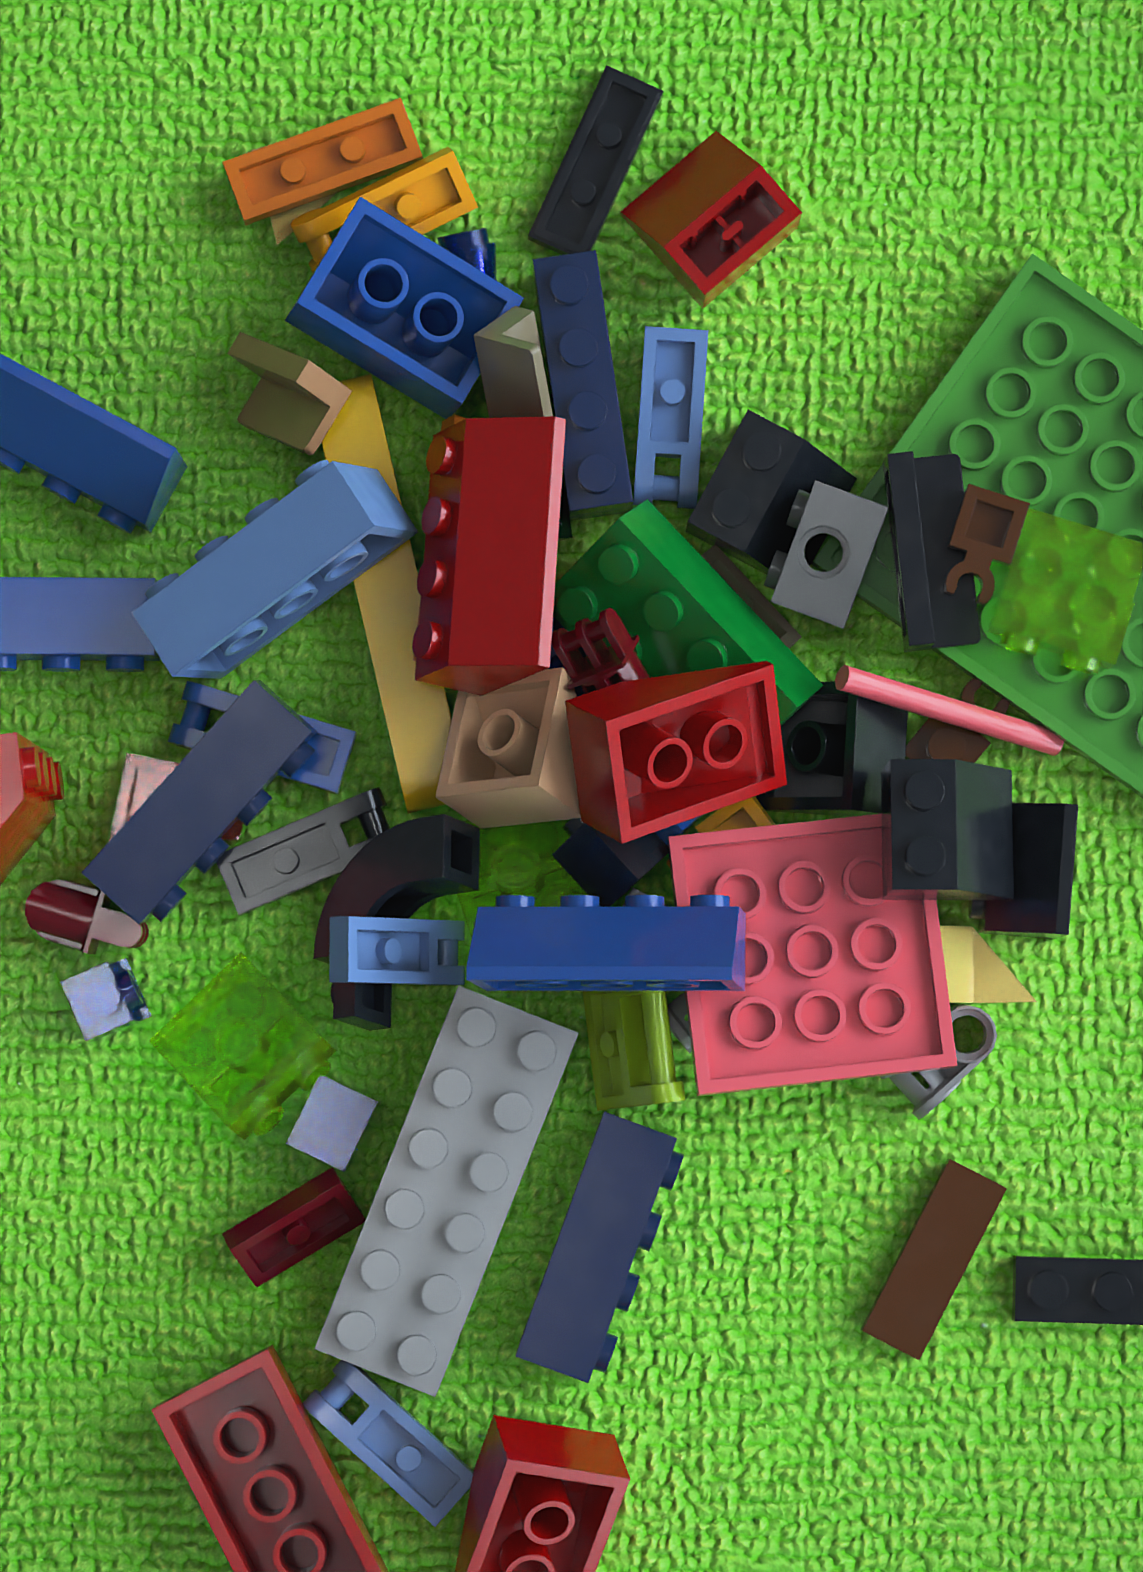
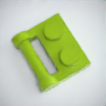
(627, 1061)

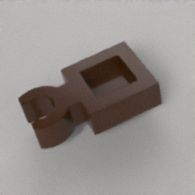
(987, 532)
(948, 741)

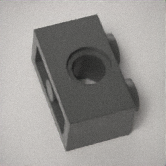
(854, 524)

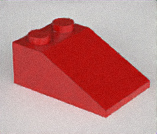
(675, 747)
(541, 1499)

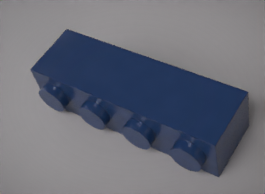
(583, 384)
(200, 802)
(597, 1247)

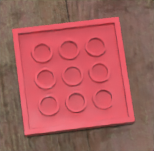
(830, 967)

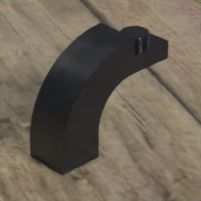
(393, 880)

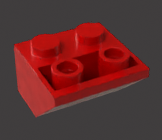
(712, 217)

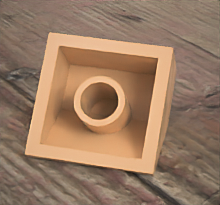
(512, 754)

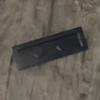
(596, 163)

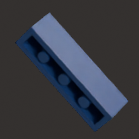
(73, 622)

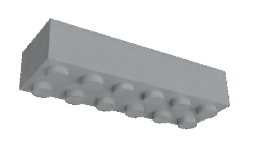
(446, 1191)

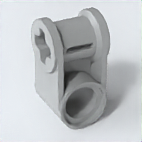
(944, 1081)

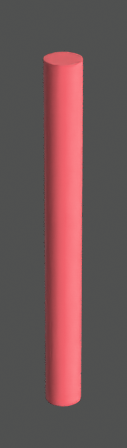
(947, 710)

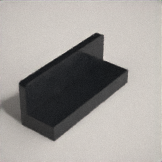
(922, 511)

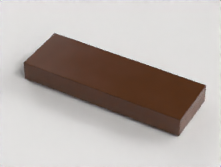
(933, 1259)

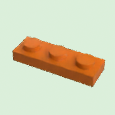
(322, 161)

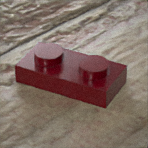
(294, 1227)

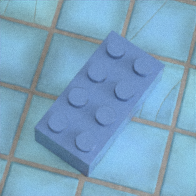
(273, 569)

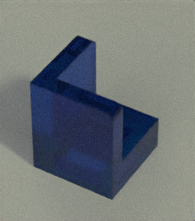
(333, 1123)

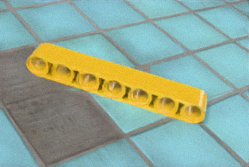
(389, 607)

